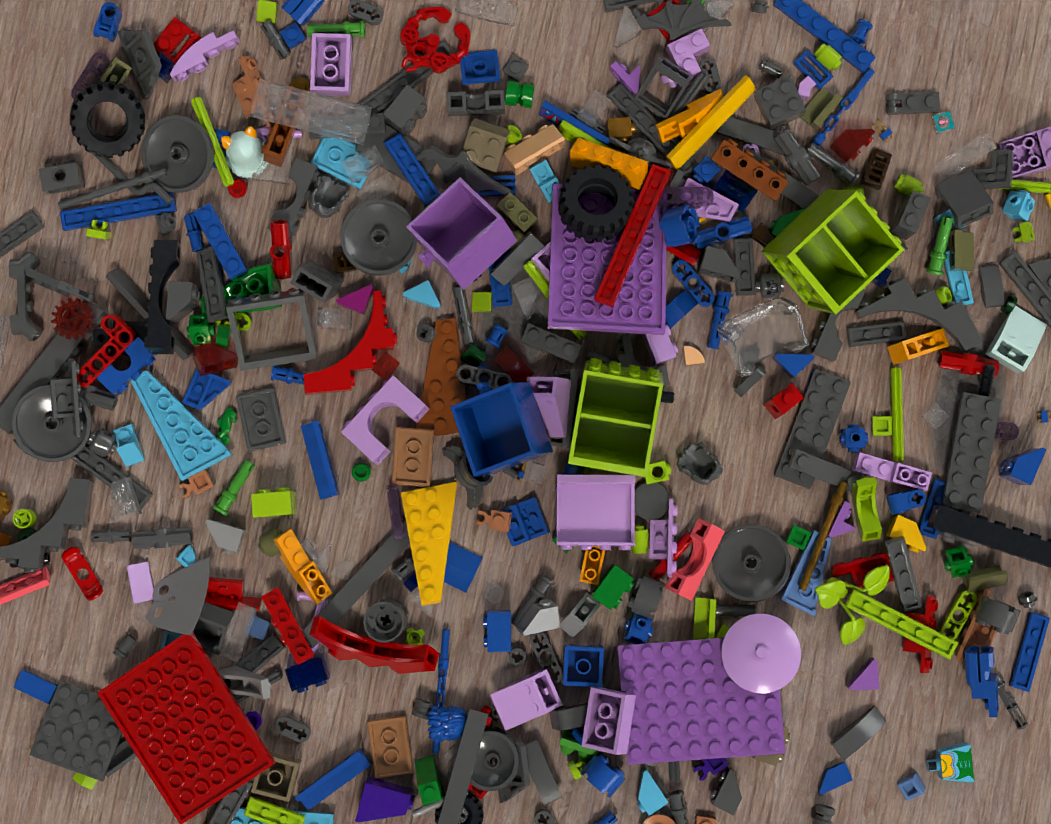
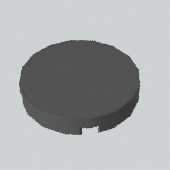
(651, 501)

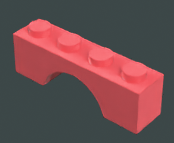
(705, 542)

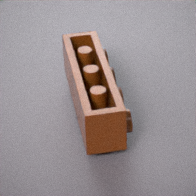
(278, 143)
(749, 170)

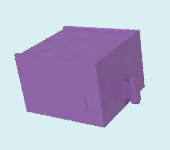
(461, 233)

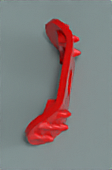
(75, 561)

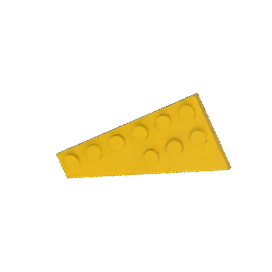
(429, 530)

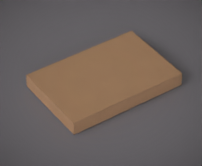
(413, 456)
(390, 746)

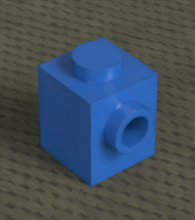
(705, 171)

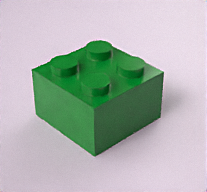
(612, 587)

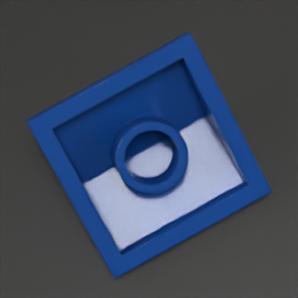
(480, 67)
(460, 567)

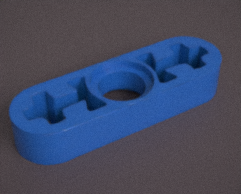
(705, 291)

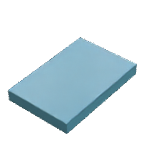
(329, 158)

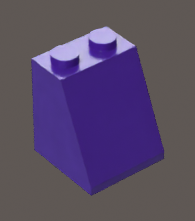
(384, 800)

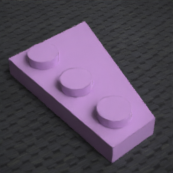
(720, 209)

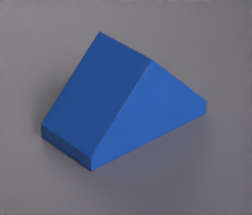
(679, 308)
(792, 363)

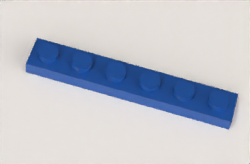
(826, 33)

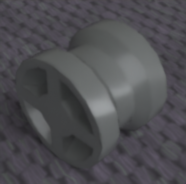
(422, 708)

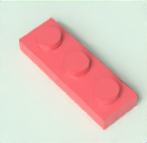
(24, 585)

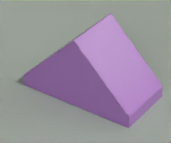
(866, 677)

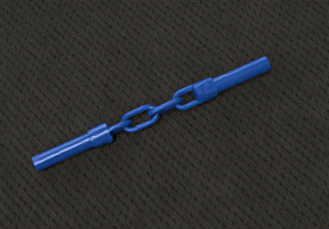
(850, 97)
(443, 664)

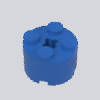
(680, 226)
(603, 775)

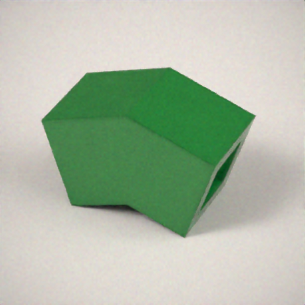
(223, 336)

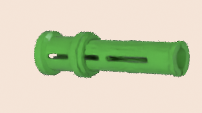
(354, 29)
(939, 255)
(229, 495)

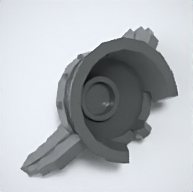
(640, 149)
(464, 475)

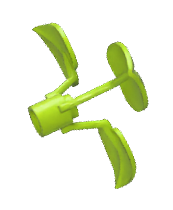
(835, 590)

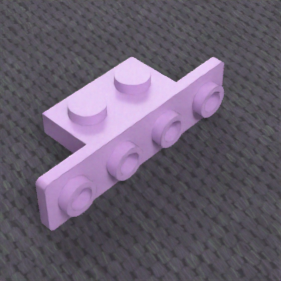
(662, 539)

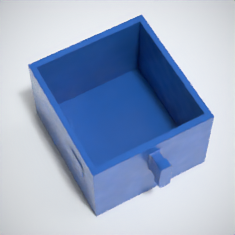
(501, 428)

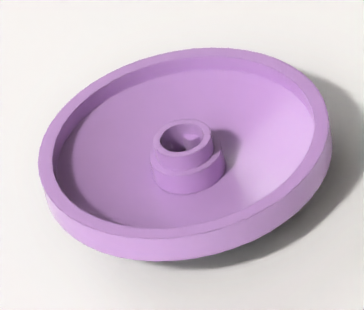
(761, 653)

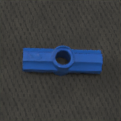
(734, 229)

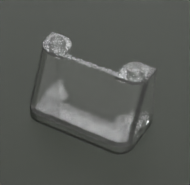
(762, 333)

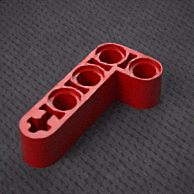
(103, 354)

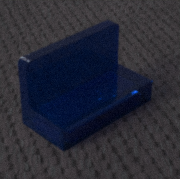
(735, 190)

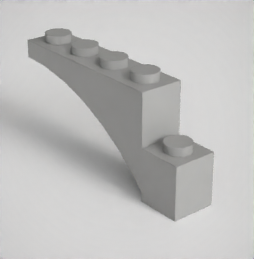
(245, 682)

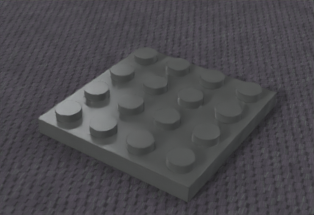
(77, 733)

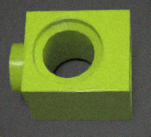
(666, 470)

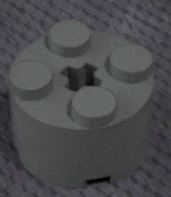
(647, 596)
(997, 614)

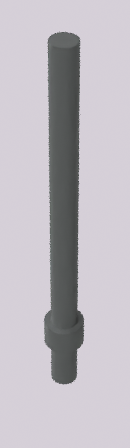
(146, 177)

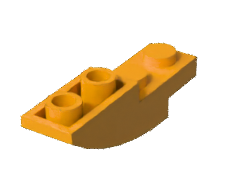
(685, 121)
(592, 565)
(301, 568)

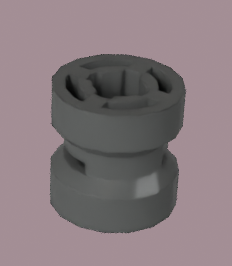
(823, 814)

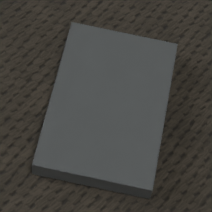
(261, 419)

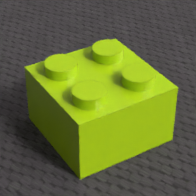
(273, 503)

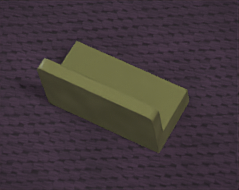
(820, 108)
(961, 251)
(985, 578)

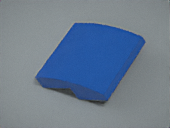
(526, 521)

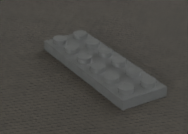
(813, 423)
(971, 452)

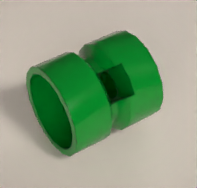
(519, 94)

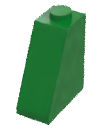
(428, 780)

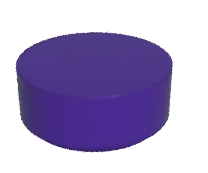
(255, 719)

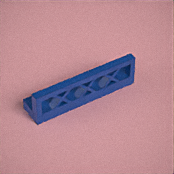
(320, 460)
(333, 779)

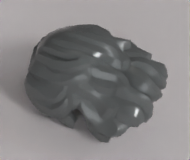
(327, 197)
(699, 464)

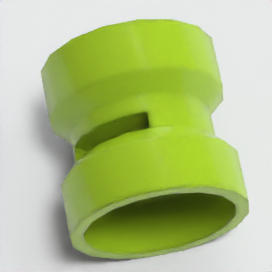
(21, 519)

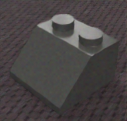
(717, 264)
(181, 300)

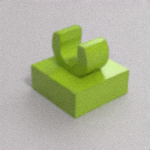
(1026, 231)
(98, 232)

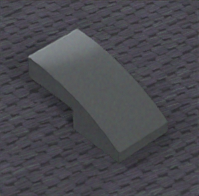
(992, 286)

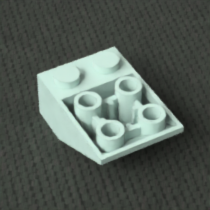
(1016, 340)

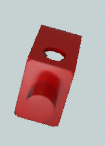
(783, 400)

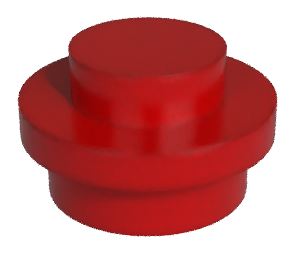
(238, 189)

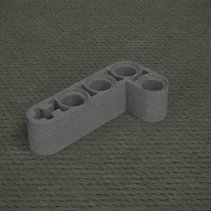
(568, 717)

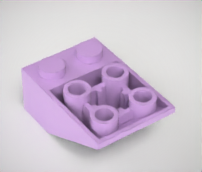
(1030, 151)
(552, 399)
(526, 699)

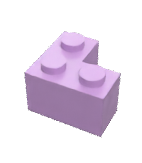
(684, 50)

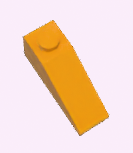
(918, 346)

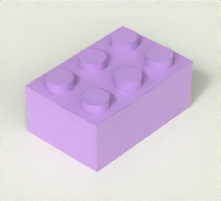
(331, 64)
(608, 720)

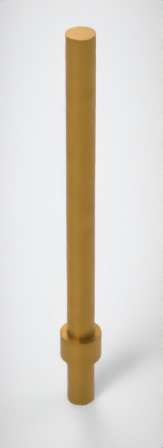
(837, 501)

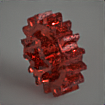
(74, 326)

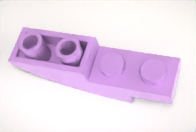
(195, 57)
(891, 471)

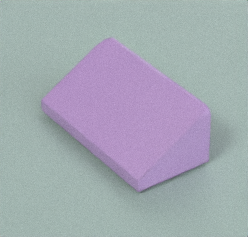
(140, 582)

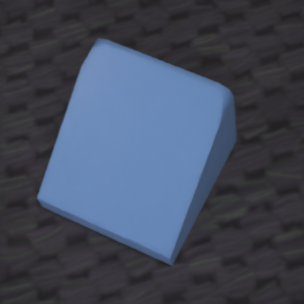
(260, 628)
(912, 786)

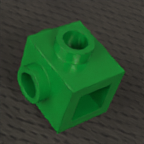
(200, 329)
(958, 562)

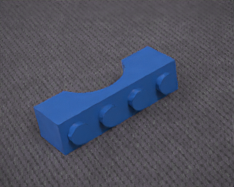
(220, 241)

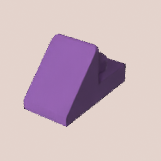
(630, 81)
(839, 526)

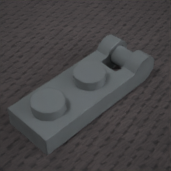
(913, 103)

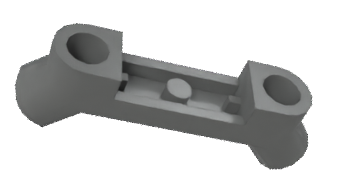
(22, 323)

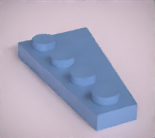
(798, 598)

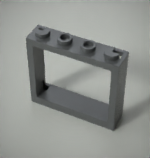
(279, 356)

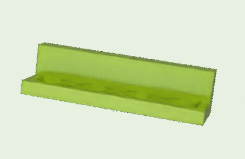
(704, 618)

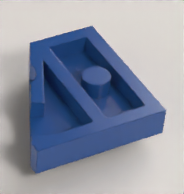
(204, 389)

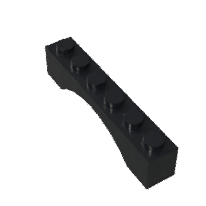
(165, 261)

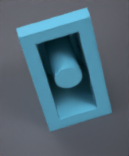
(649, 794)

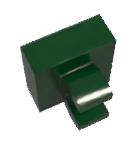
(473, 356)

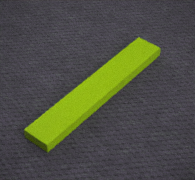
(901, 624)

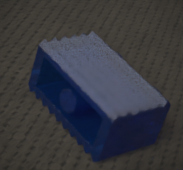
(307, 674)

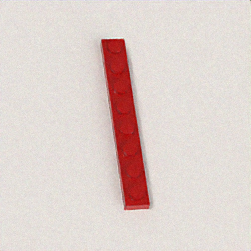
(632, 236)

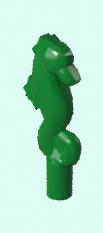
(225, 425)

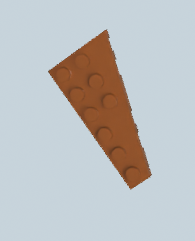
(441, 381)

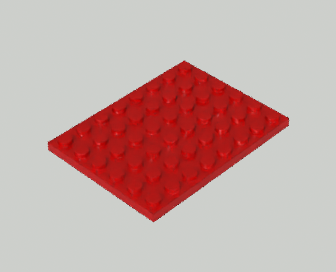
(186, 727)

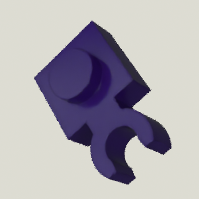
(710, 765)

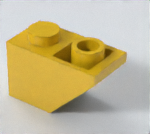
(909, 530)

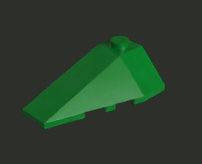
(257, 280)

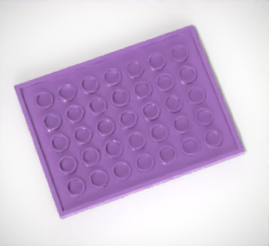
(580, 267)
(692, 707)

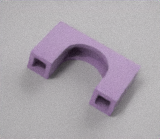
(360, 427)

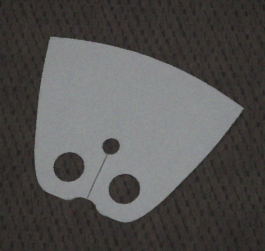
(189, 589)

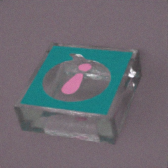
(943, 122)

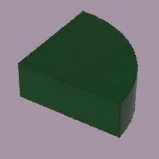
(1010, 304)

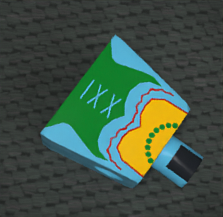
(953, 763)

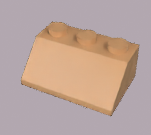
(534, 148)

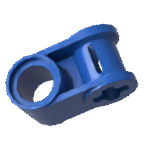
(108, 26)
(902, 501)

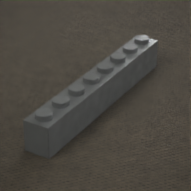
(49, 365)

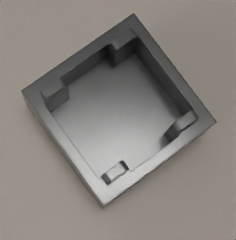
(213, 627)

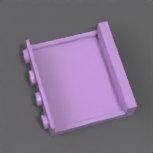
(596, 511)

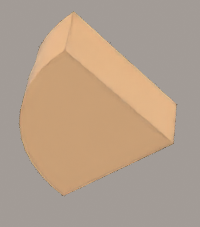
(692, 356)

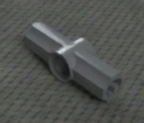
(797, 157)
(97, 397)
(162, 538)

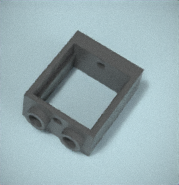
(672, 72)

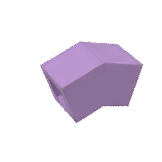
(805, 87)

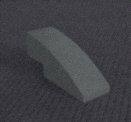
(858, 733)
(542, 773)

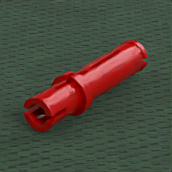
(682, 544)

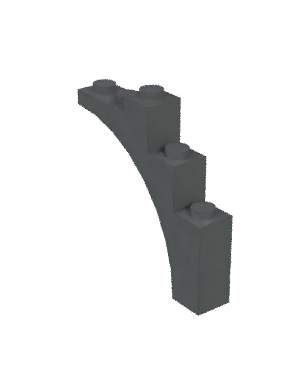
(953, 319)
(71, 513)

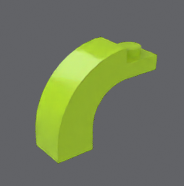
(865, 508)

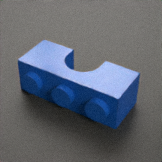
(116, 380)

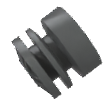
(375, 623)

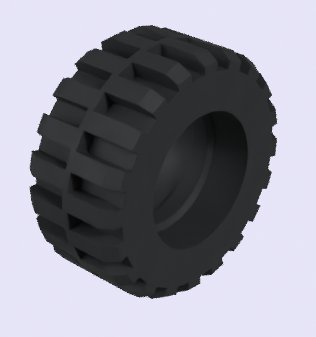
(102, 144)
(595, 181)

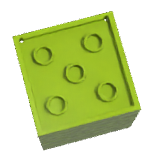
(833, 250)
(616, 417)

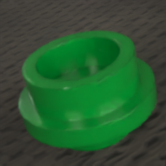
(361, 472)

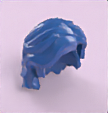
(446, 723)

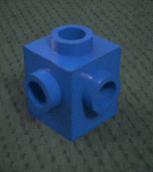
(846, 440)
(638, 629)

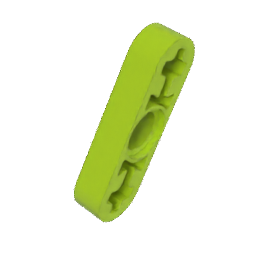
(959, 600)

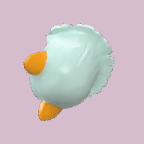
(243, 152)

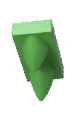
(569, 744)

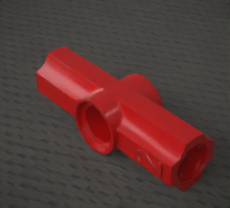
(280, 238)
(966, 363)

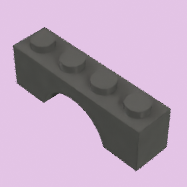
(304, 176)
(827, 343)

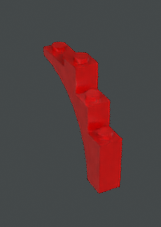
(376, 338)
(349, 646)

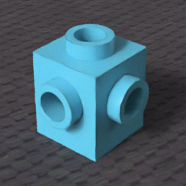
(1018, 205)

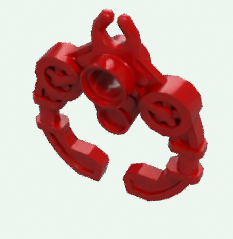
(428, 45)

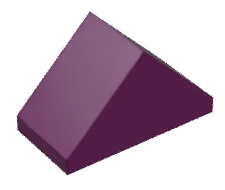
(358, 300)

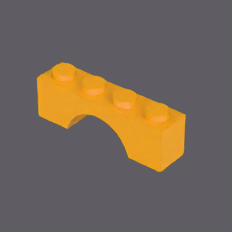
(589, 153)

